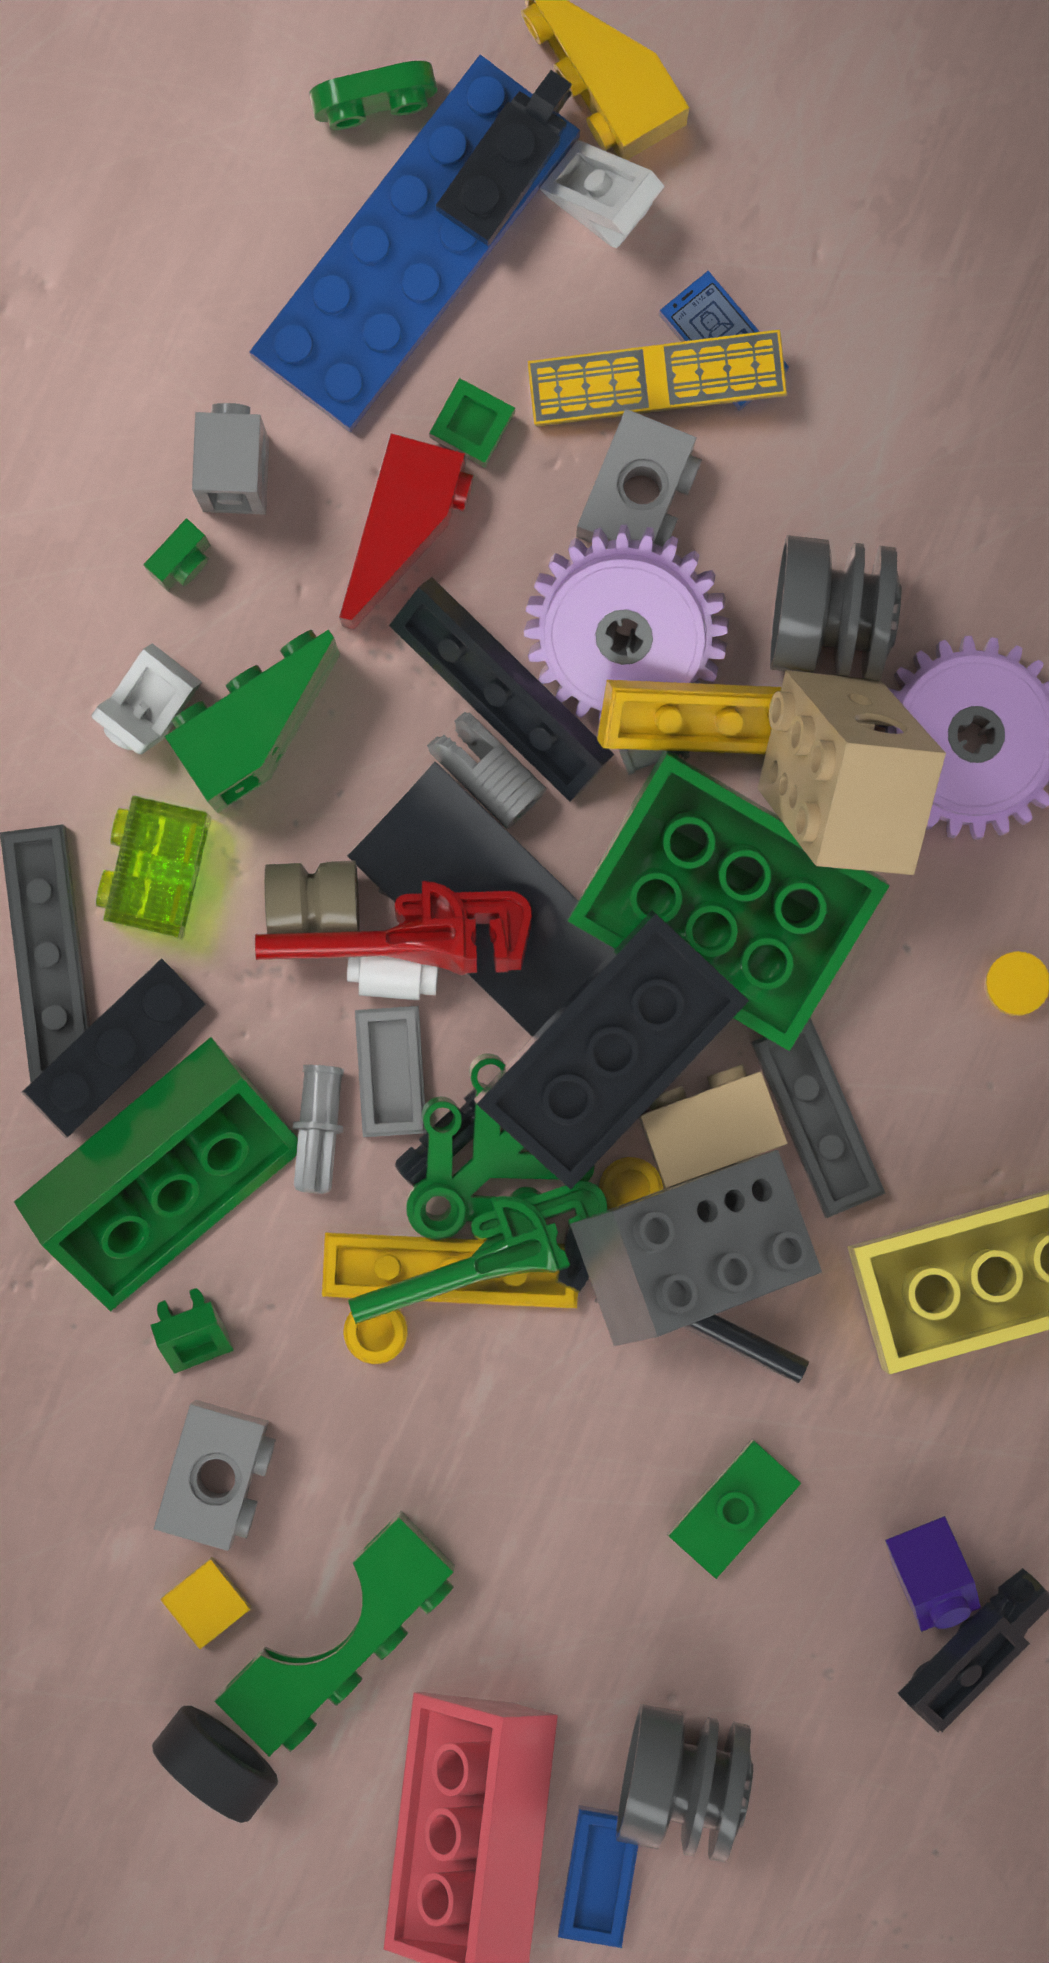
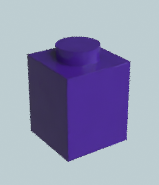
(933, 1575)

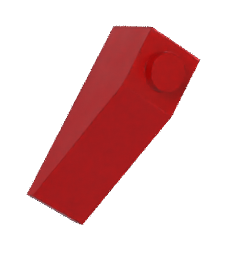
(406, 515)

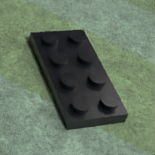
(611, 1049)

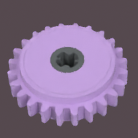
(615, 584)
(1011, 711)

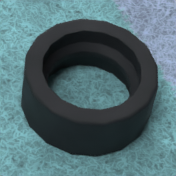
(214, 1764)

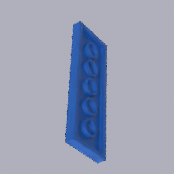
(393, 262)

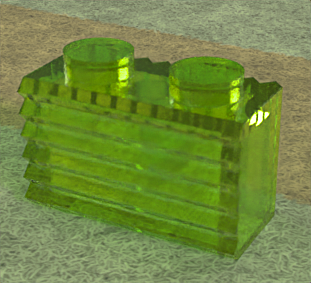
(154, 867)

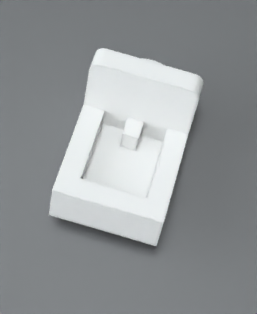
(146, 701)

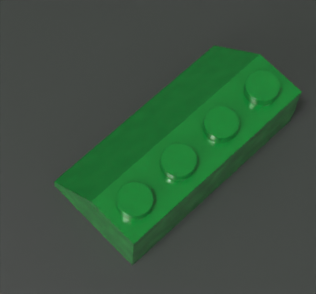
(158, 1175)

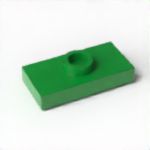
(734, 1508)

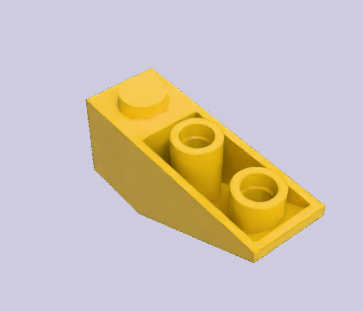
(616, 76)

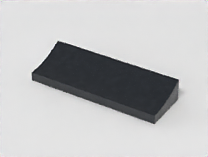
(453, 841)

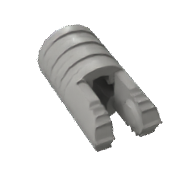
(497, 780)

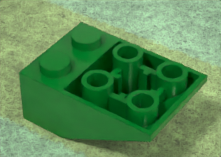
(247, 733)

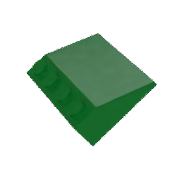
(732, 890)

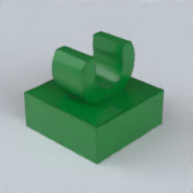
(190, 1335)

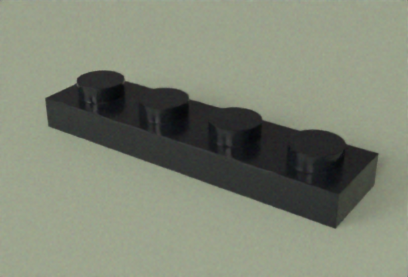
(500, 689)

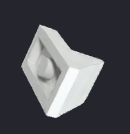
(602, 191)

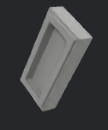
(390, 1071)

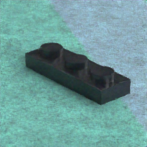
(113, 1048)

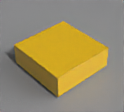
(206, 1603)

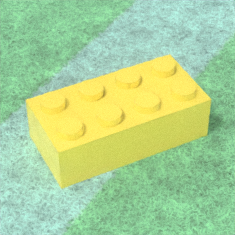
(956, 1283)

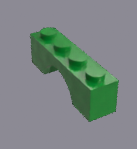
(281, 1691)

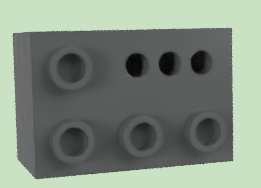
(696, 1249)

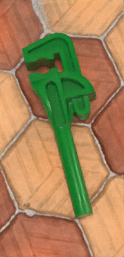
(514, 1244)

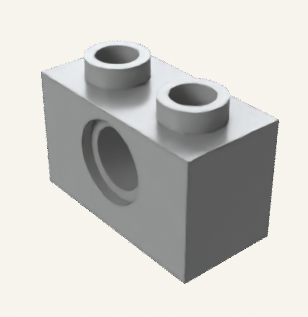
(640, 449)
(230, 460)
(191, 1508)

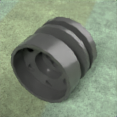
(834, 608)
(684, 1783)

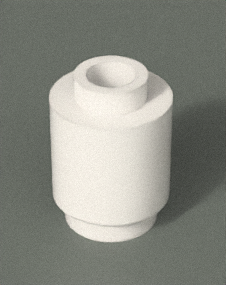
(392, 977)

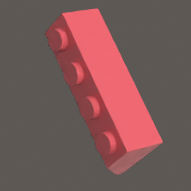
(470, 1830)

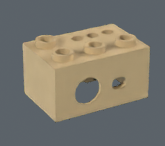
(842, 786)

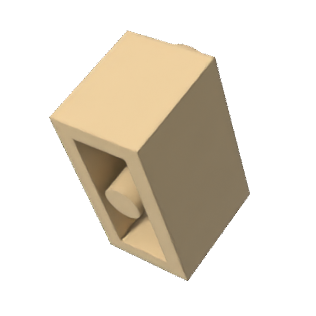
(711, 1127)

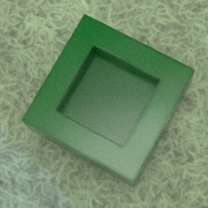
(472, 422)
(179, 556)

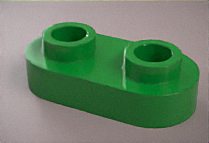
(394, 87)

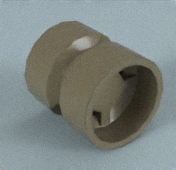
(312, 901)

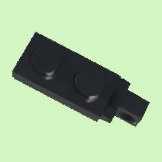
(507, 160)
(976, 1652)

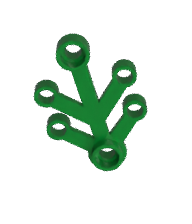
(494, 1156)

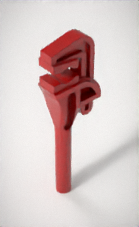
(432, 931)

